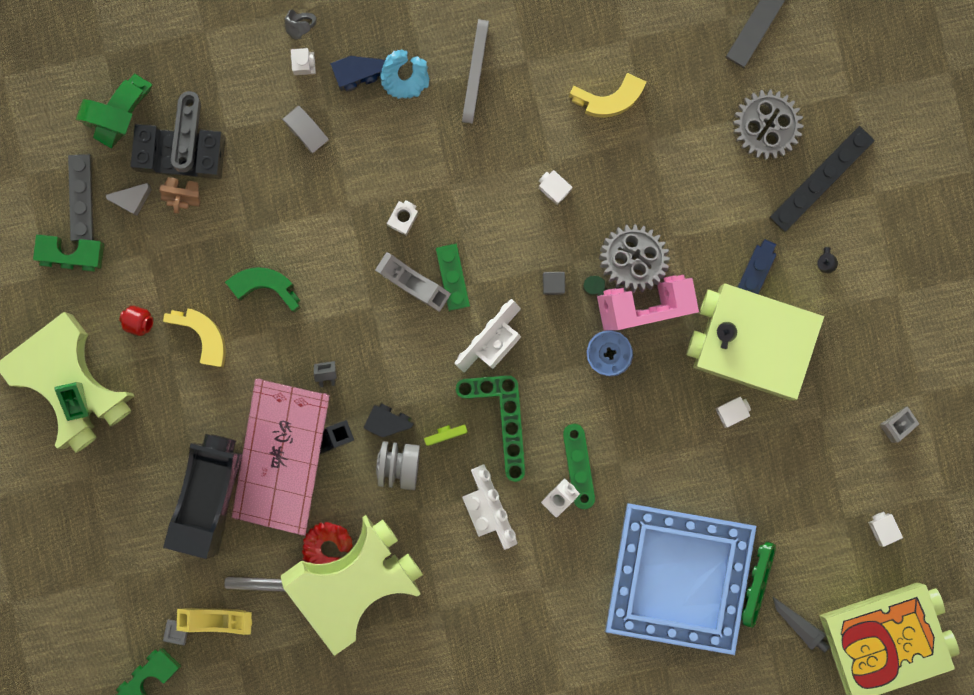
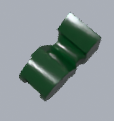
(594, 286)

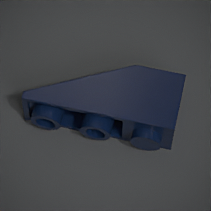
(356, 70)

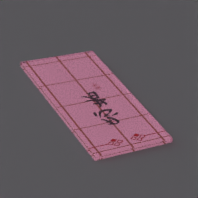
(280, 456)

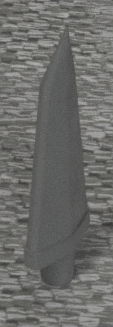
(808, 633)

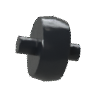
(827, 262)
(726, 333)

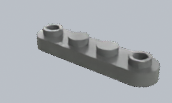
(185, 131)

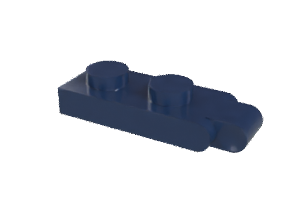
(758, 267)

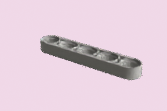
(475, 71)

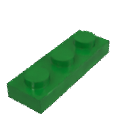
(452, 276)

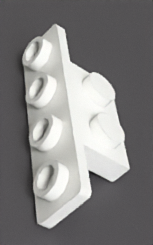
(493, 341)
(487, 510)

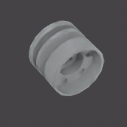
(398, 465)

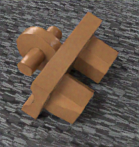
(180, 197)

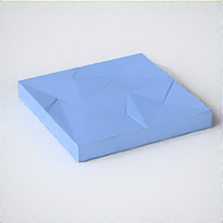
(680, 579)

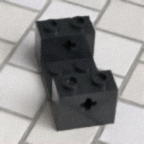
(154, 147)

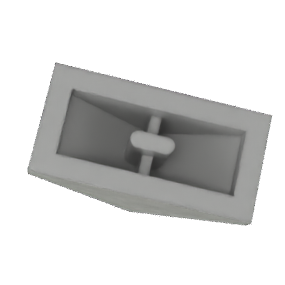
(131, 198)
(899, 425)

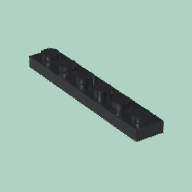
(821, 179)

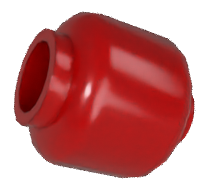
(136, 320)

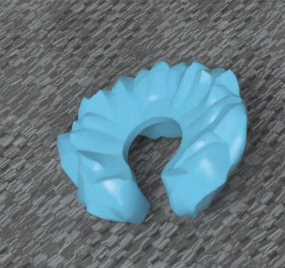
(404, 88)

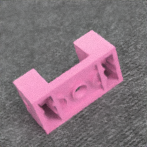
(676, 299)

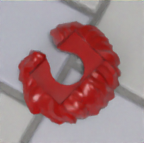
(318, 535)

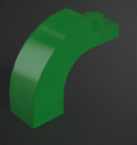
(125, 98)
(103, 116)
(256, 278)

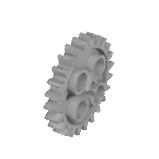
(752, 114)
(624, 273)

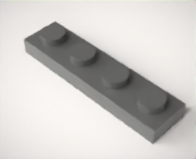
(80, 197)

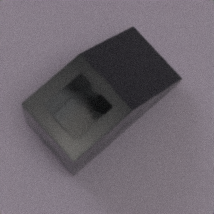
(385, 423)

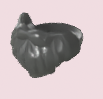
(295, 28)

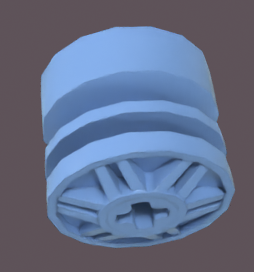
(598, 347)

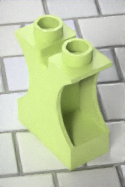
(58, 358)
(340, 591)

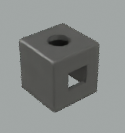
(553, 283)

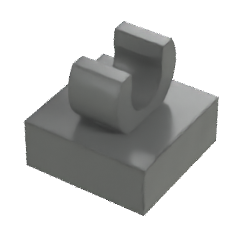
(324, 372)

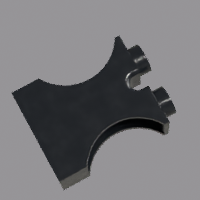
(204, 498)

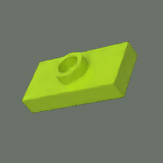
(445, 433)

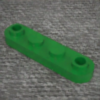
(579, 465)
(756, 592)

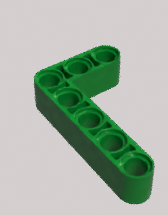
(506, 418)

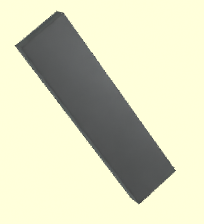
(753, 31)

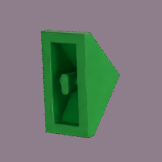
(72, 400)

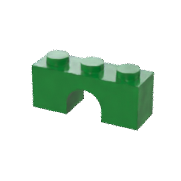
(49, 252)
(160, 665)

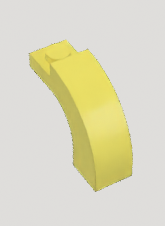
(613, 104)
(212, 339)
(214, 620)

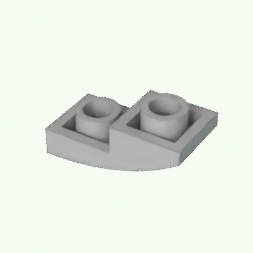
(305, 128)

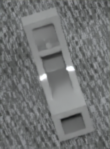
(412, 282)

